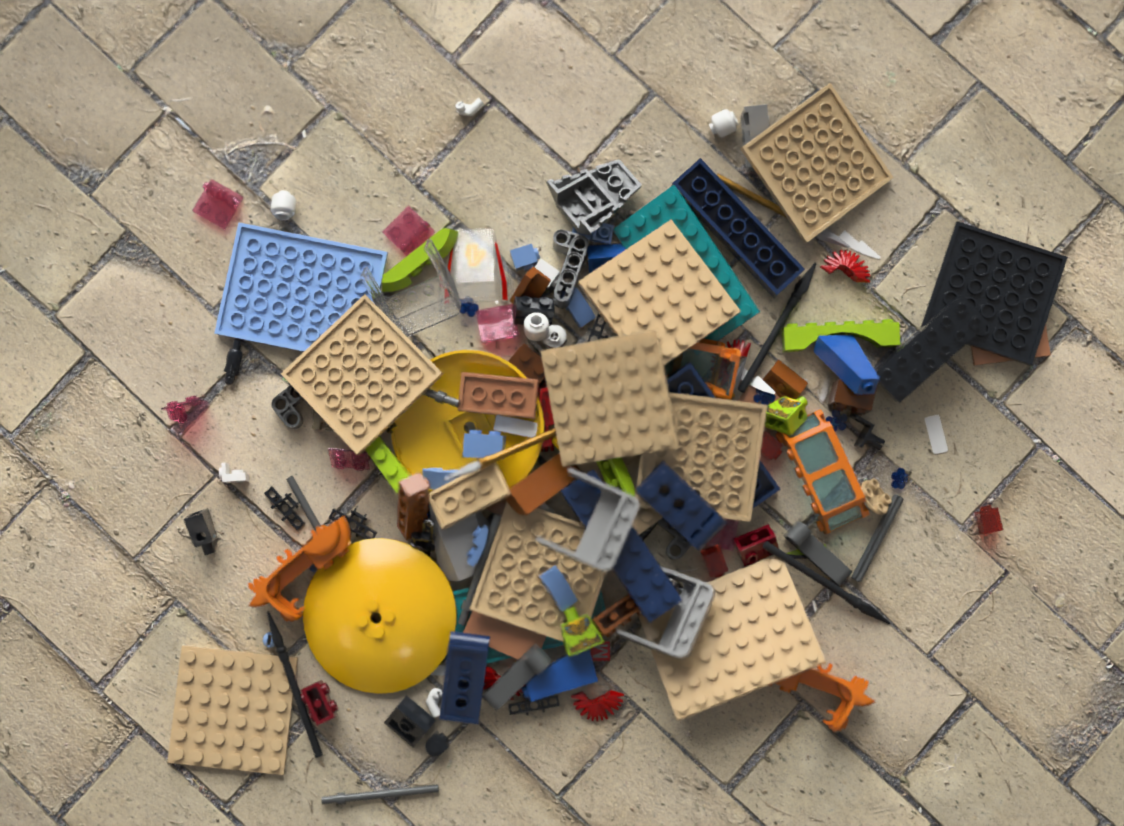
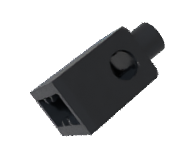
(201, 522)

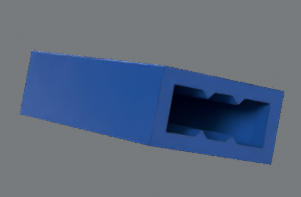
(848, 362)
(561, 676)

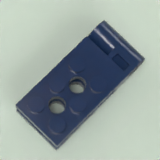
(694, 518)
(468, 662)

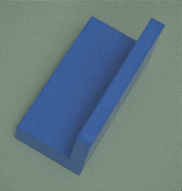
(600, 254)

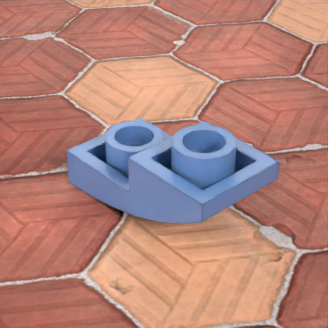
(601, 235)
(579, 309)
(436, 476)
(479, 539)
(558, 588)

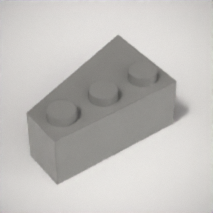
(753, 122)

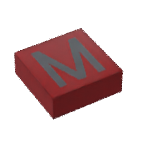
(601, 652)

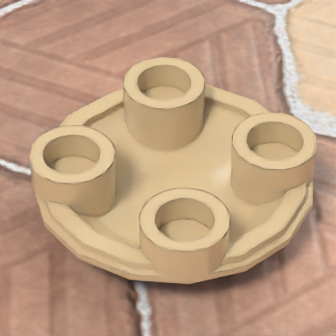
(875, 496)

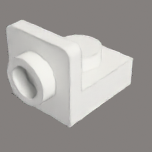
(236, 476)

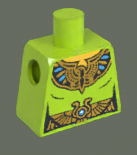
(786, 414)
(578, 632)

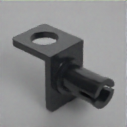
(866, 435)

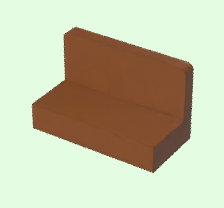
(532, 285)
(785, 381)

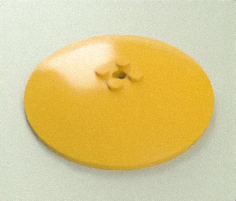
(434, 432)
(414, 609)

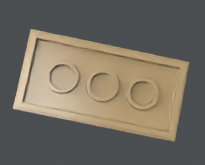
(468, 495)

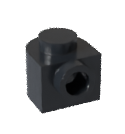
(437, 744)

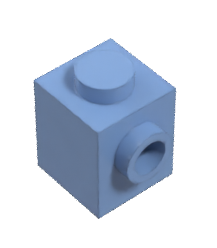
(525, 257)

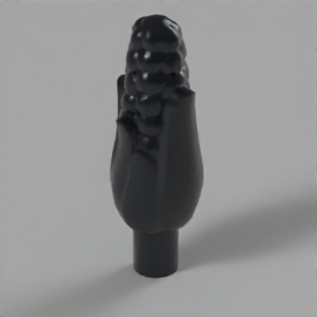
(233, 362)

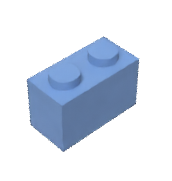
(481, 445)

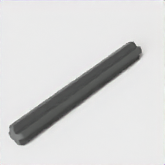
(877, 538)

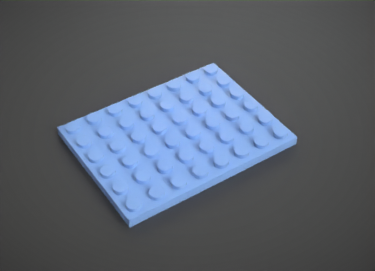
(291, 286)

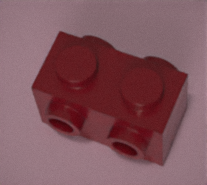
(750, 545)
(319, 702)

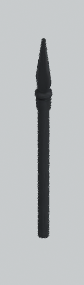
(800, 288)
(856, 602)
(284, 658)

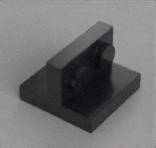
(409, 721)

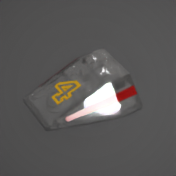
(479, 267)

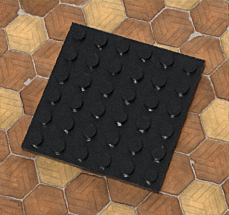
(1005, 283)

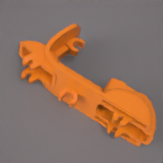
(320, 551)
(850, 692)

